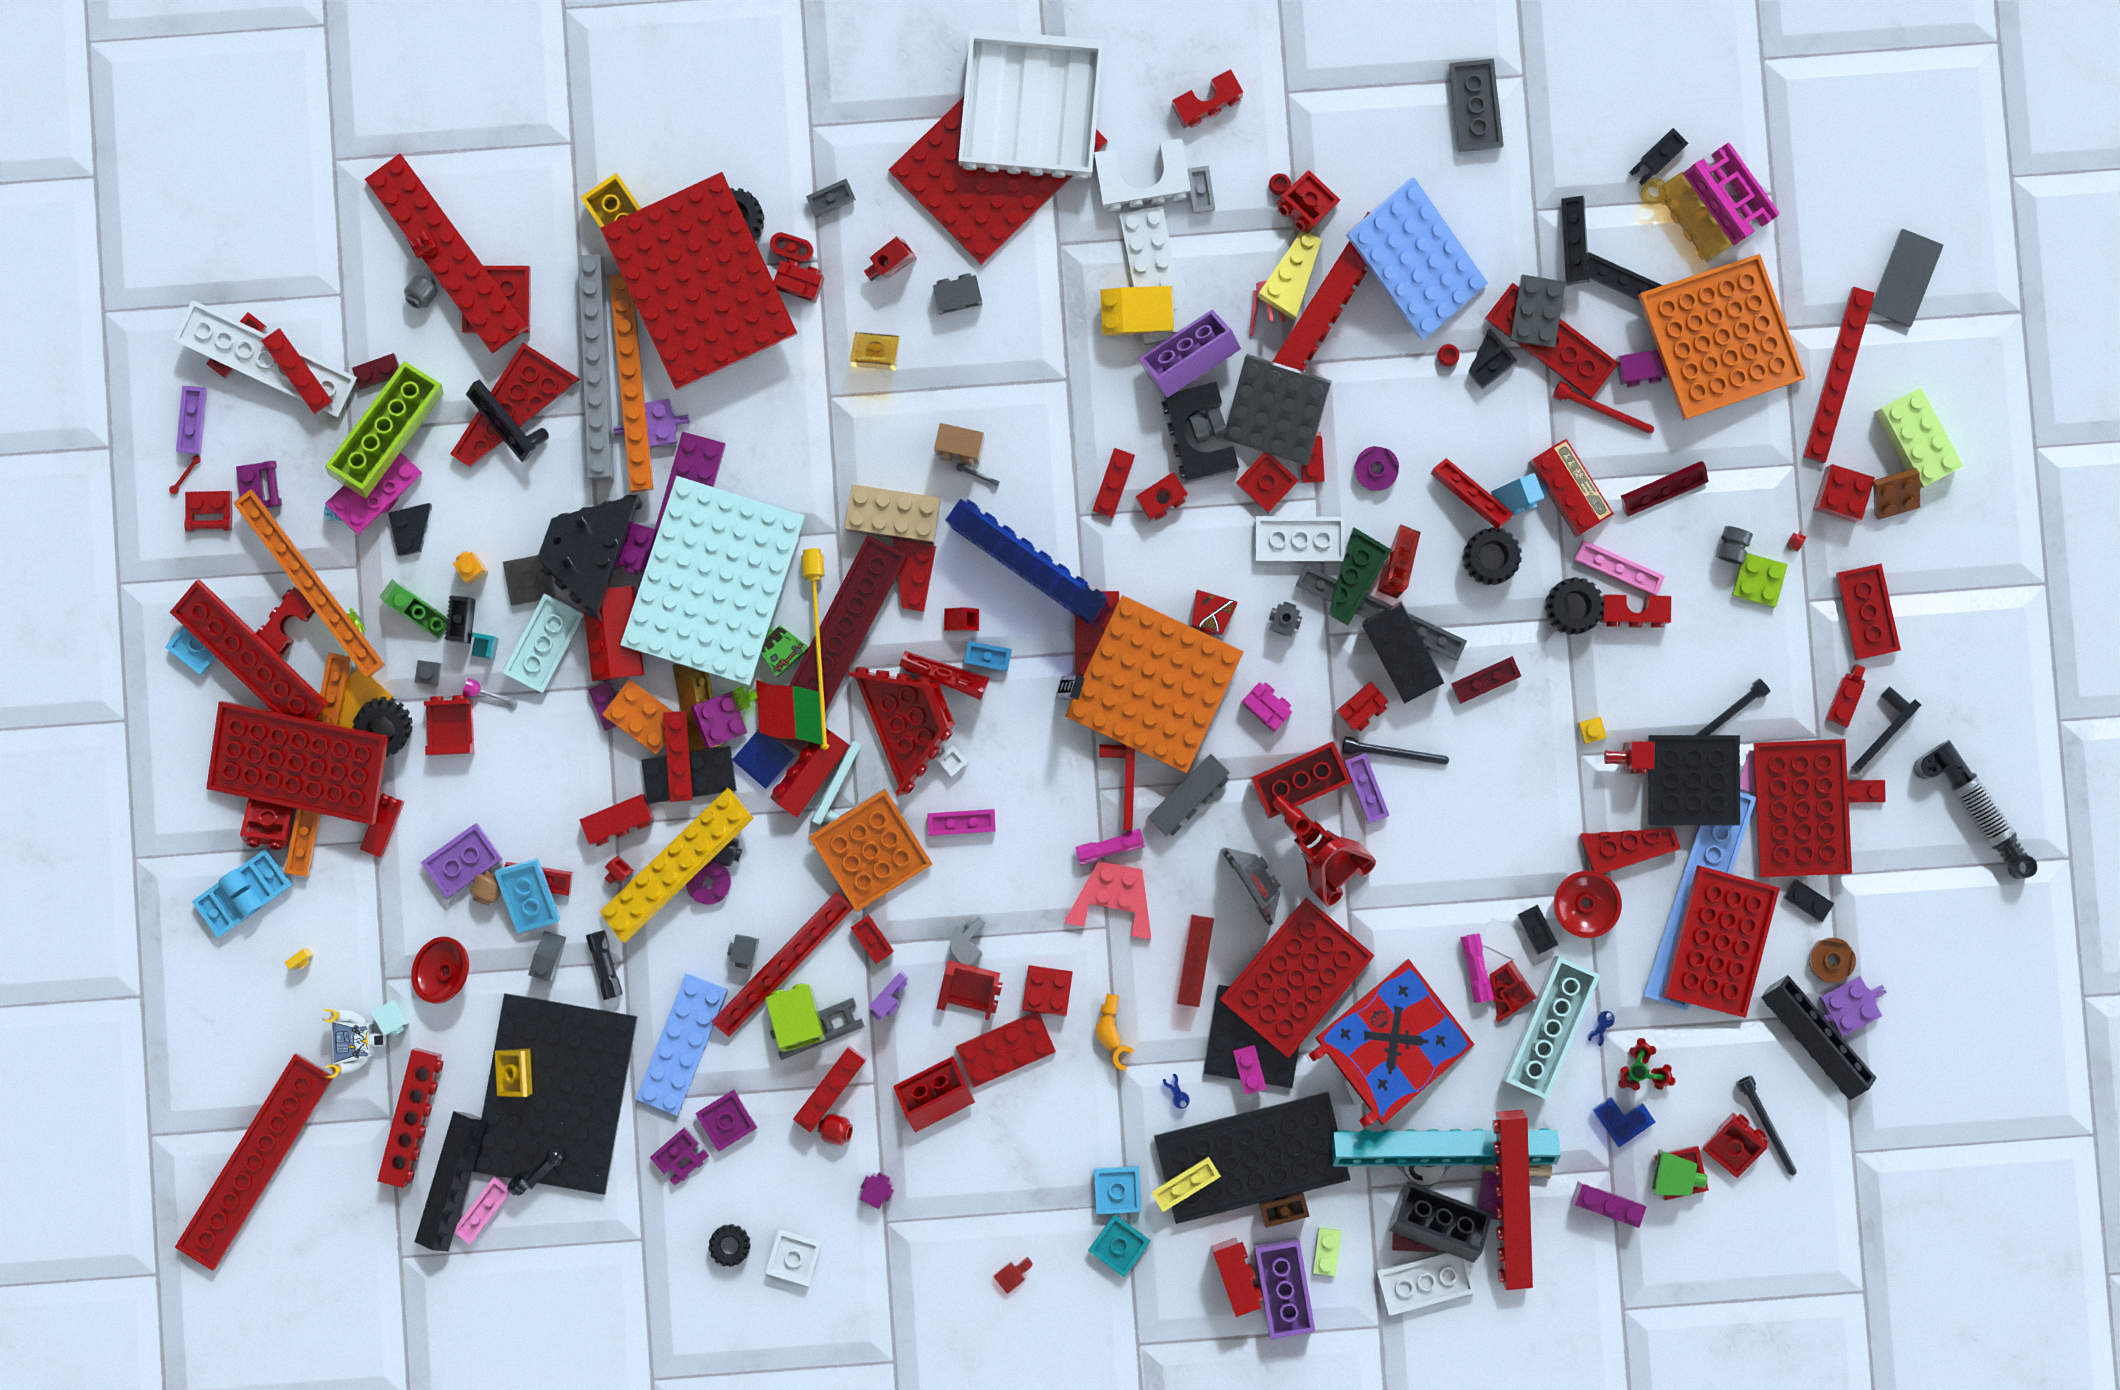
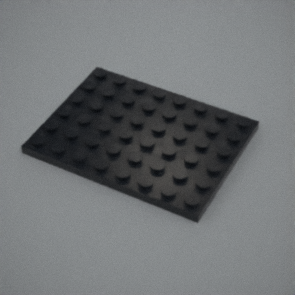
(577, 1092)

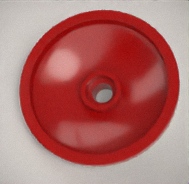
(1603, 906)
(440, 970)

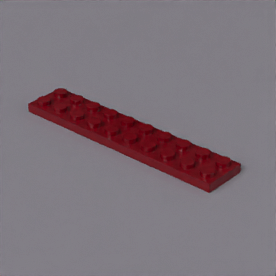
(848, 621)

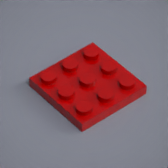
(516, 286)

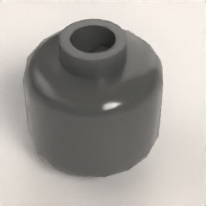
(420, 291)

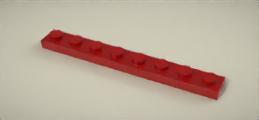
(1838, 374)
(782, 964)

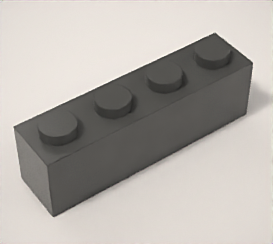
(1188, 795)

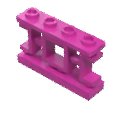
(1720, 202)

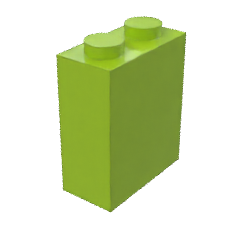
(795, 1017)

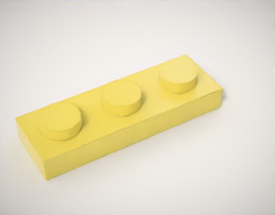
(1185, 1184)

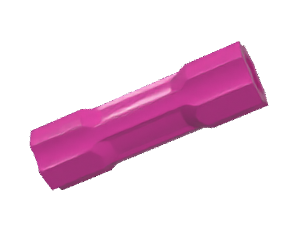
(1125, 842)
(1477, 970)

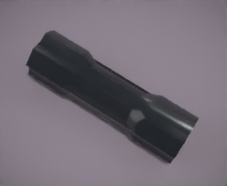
(604, 965)

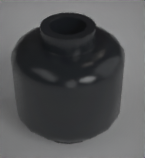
(729, 853)

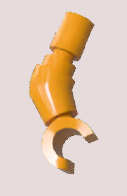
(1107, 1032)

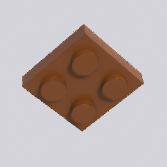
(1896, 493)

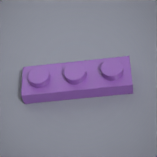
(191, 420)
(1366, 788)

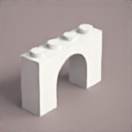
(1118, 193)

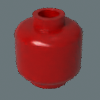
(835, 1129)

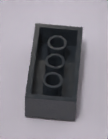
(1403, 652)
(1440, 1222)

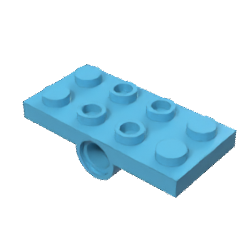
(242, 893)

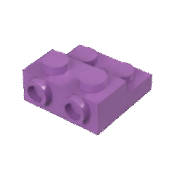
(886, 1001)

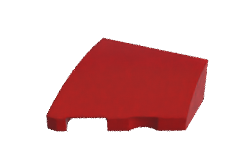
(1510, 990)

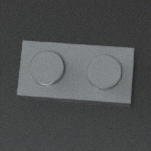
(1201, 189)

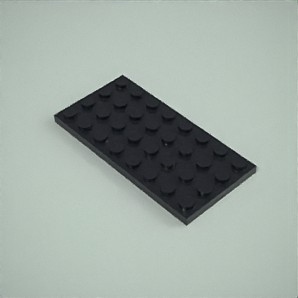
(1256, 1154)

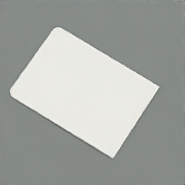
(1503, 938)

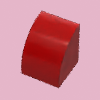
(961, 619)

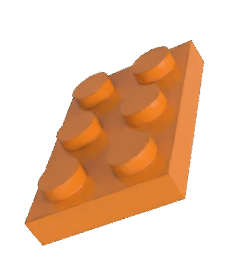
(638, 716)

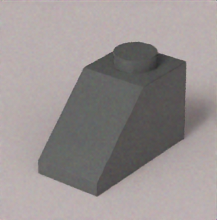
(547, 956)

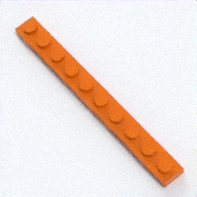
(631, 386)
(309, 583)
(307, 822)

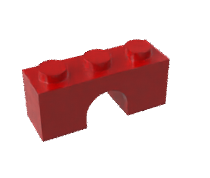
(1192, 110)
(1655, 612)
(273, 632)

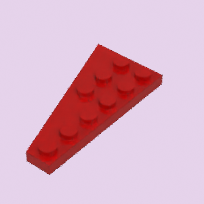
(523, 391)

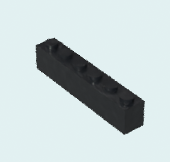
(1818, 1037)
(450, 1181)

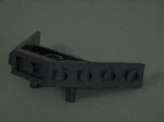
(585, 548)

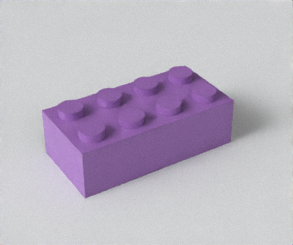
(1189, 353)
(1284, 1288)

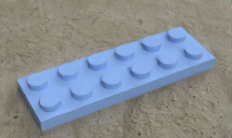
(681, 1044)

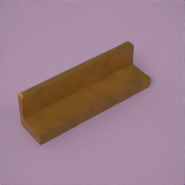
(692, 688)

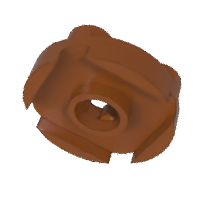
(1839, 970)

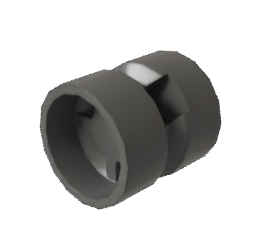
(1207, 425)
(1734, 545)

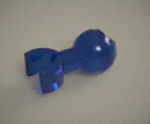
(1603, 1023)
(1179, 1096)

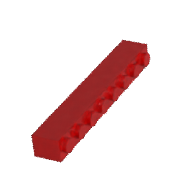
(1514, 1199)

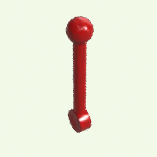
(174, 489)

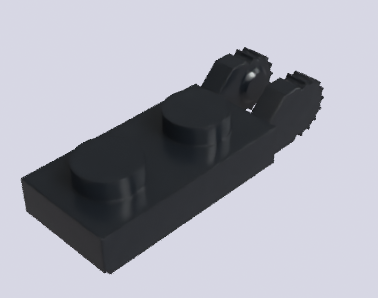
(1660, 154)

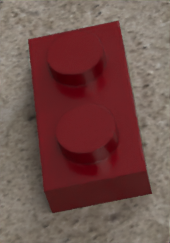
(376, 371)

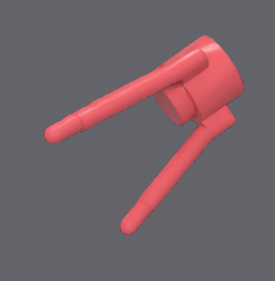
(1259, 286)

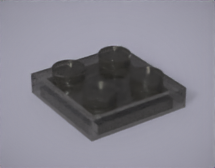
(526, 581)

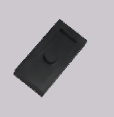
(1808, 900)
(1537, 929)

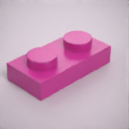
(1249, 1069)

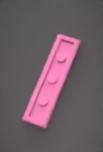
(1619, 568)

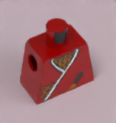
(898, 257)
(1211, 612)

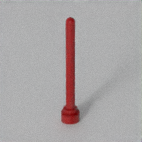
(1564, 392)

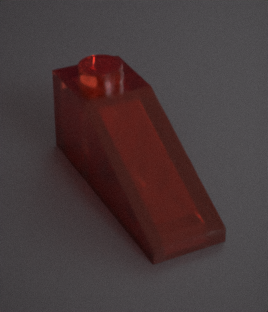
(1399, 564)

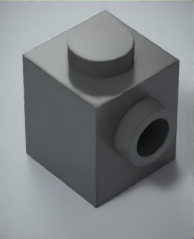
(743, 950)

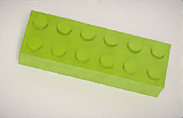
(384, 429)

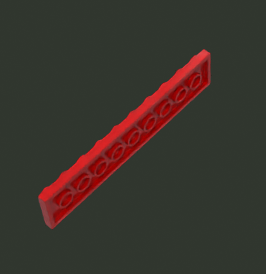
(453, 261)
(254, 1162)

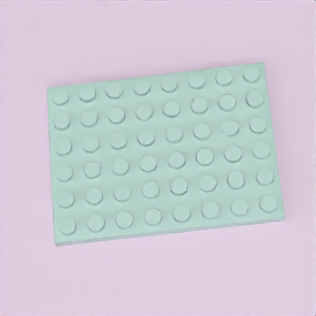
(712, 581)

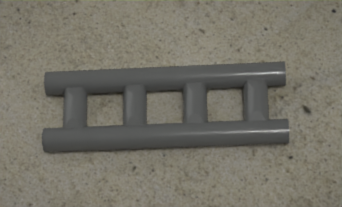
(831, 1033)

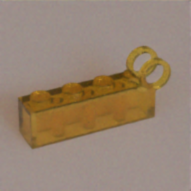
(1691, 214)

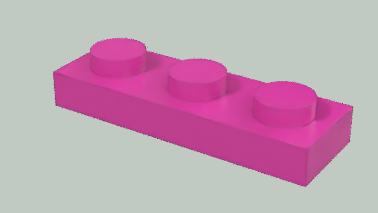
(961, 822)

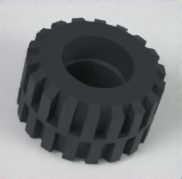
(752, 206)
(1507, 545)
(1593, 602)
(391, 711)

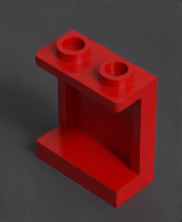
(449, 726)
(970, 988)

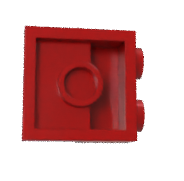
(1307, 202)
(266, 824)
(1736, 1144)

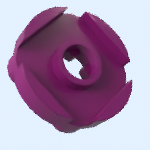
(1389, 468)
(719, 888)

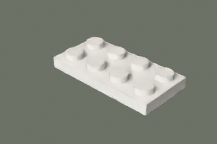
(1299, 539)
(1425, 1282)

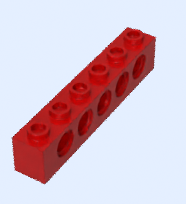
(389, 1171)

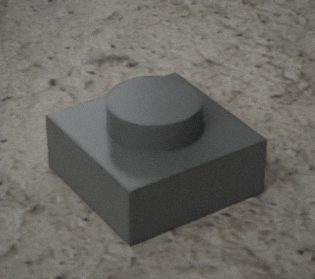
(427, 672)

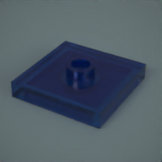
(763, 758)

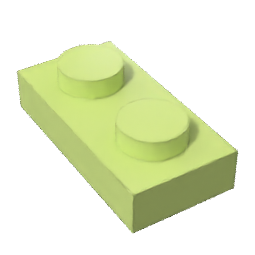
(1327, 1251)

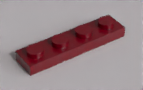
(1664, 488)

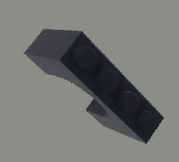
(1196, 464)

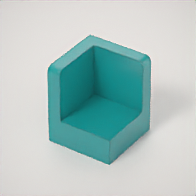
(484, 646)

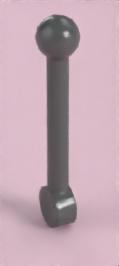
(960, 467)

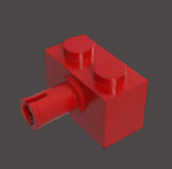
(1636, 757)

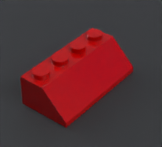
(606, 655)

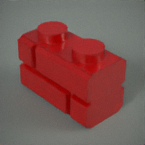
(798, 281)
(1363, 706)

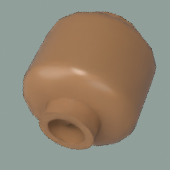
(485, 888)

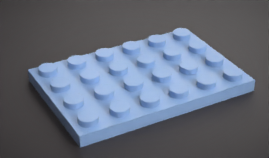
(1416, 258)

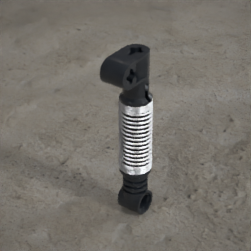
(1976, 800)

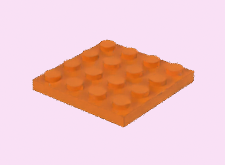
(870, 850)

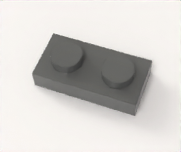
(830, 198)

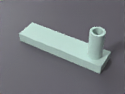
(823, 812)

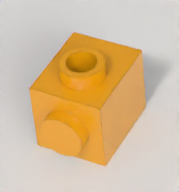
(469, 567)

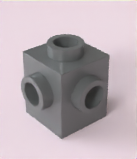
(1280, 626)

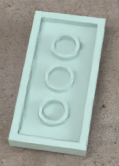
(543, 643)

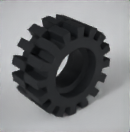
(722, 1257)

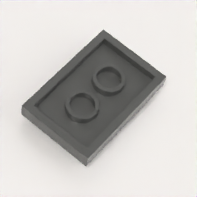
(1537, 311)

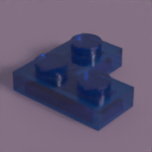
(1623, 1127)

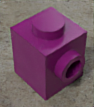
(876, 1189)

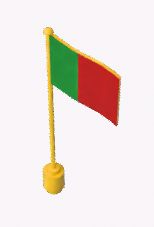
(794, 710)

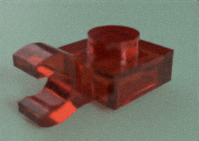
(1011, 1275)

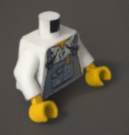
(351, 1041)

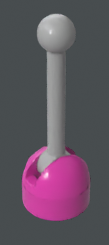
(473, 688)

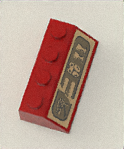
(1571, 487)

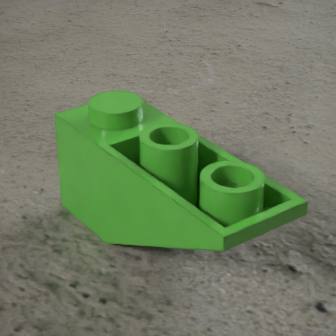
(414, 608)

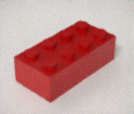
(1301, 778)

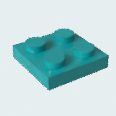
(1119, 1245)

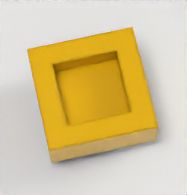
(1592, 730)
(299, 960)

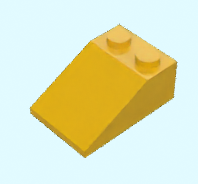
(1137, 310)

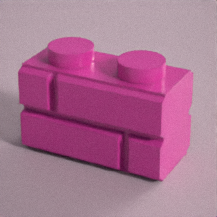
(1267, 706)

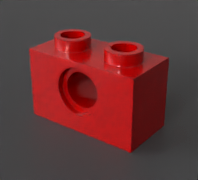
(1168, 485)

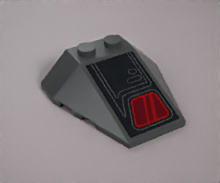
(1257, 881)

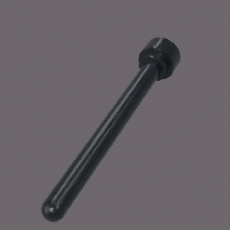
(1758, 690)
(1351, 746)
(1747, 1086)

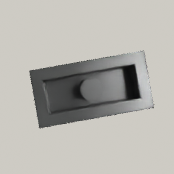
(957, 293)

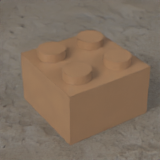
(959, 444)

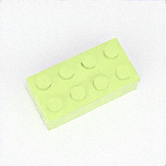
(1919, 437)

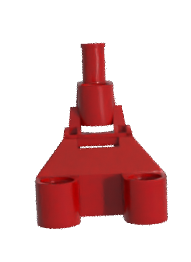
(1335, 857)

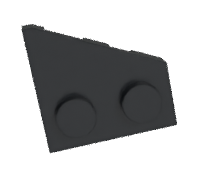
(1491, 360)
(409, 528)

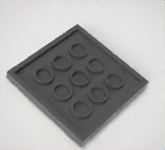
(1277, 409)

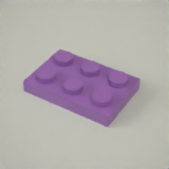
(461, 860)

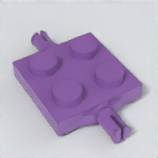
(660, 422)
(1851, 1005)

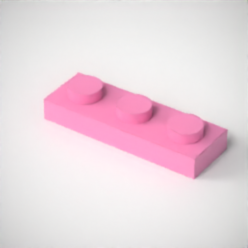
(482, 1210)

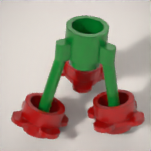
(1640, 1070)

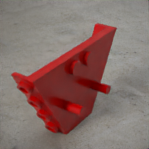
(908, 719)

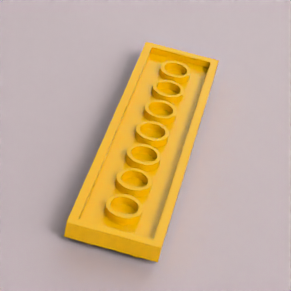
(676, 865)

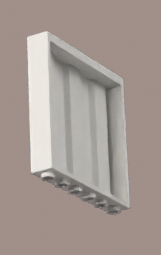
(1030, 103)

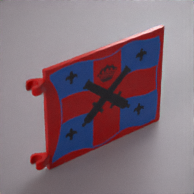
(1393, 1042)

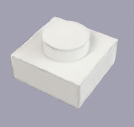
(952, 760)

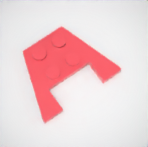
(1114, 888)

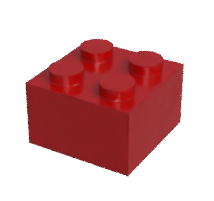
(1843, 493)

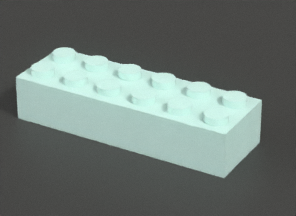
(1551, 1027)

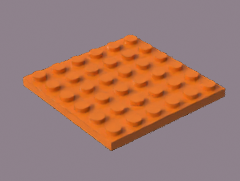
(1721, 336)
(1154, 684)

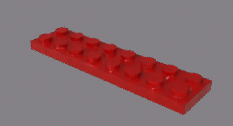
(246, 654)

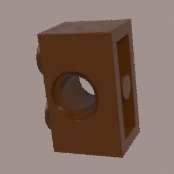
(1284, 1210)

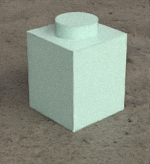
(390, 1018)

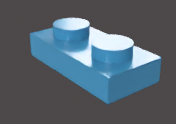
(987, 656)

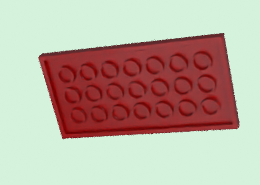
(297, 762)

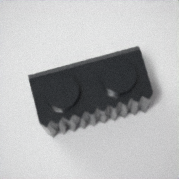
(460, 619)

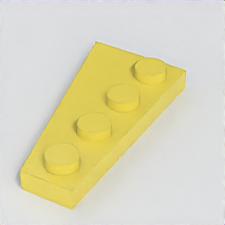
(1290, 278)

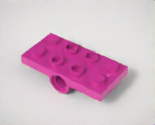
(360, 511)

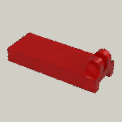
(380, 833)

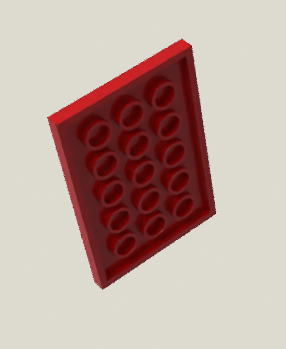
(1802, 808)
(1721, 941)
(1296, 977)

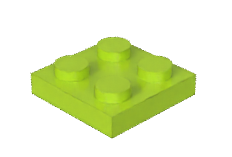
(1760, 580)

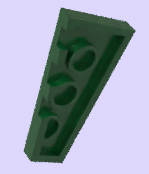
(1358, 571)

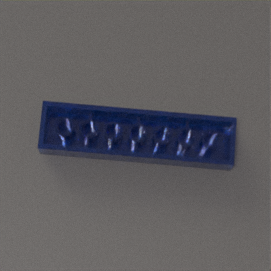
(1027, 563)

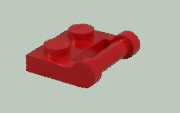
(208, 503)

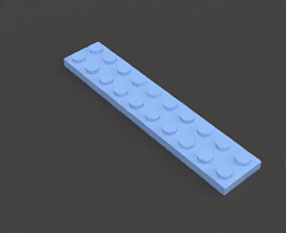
(1711, 848)

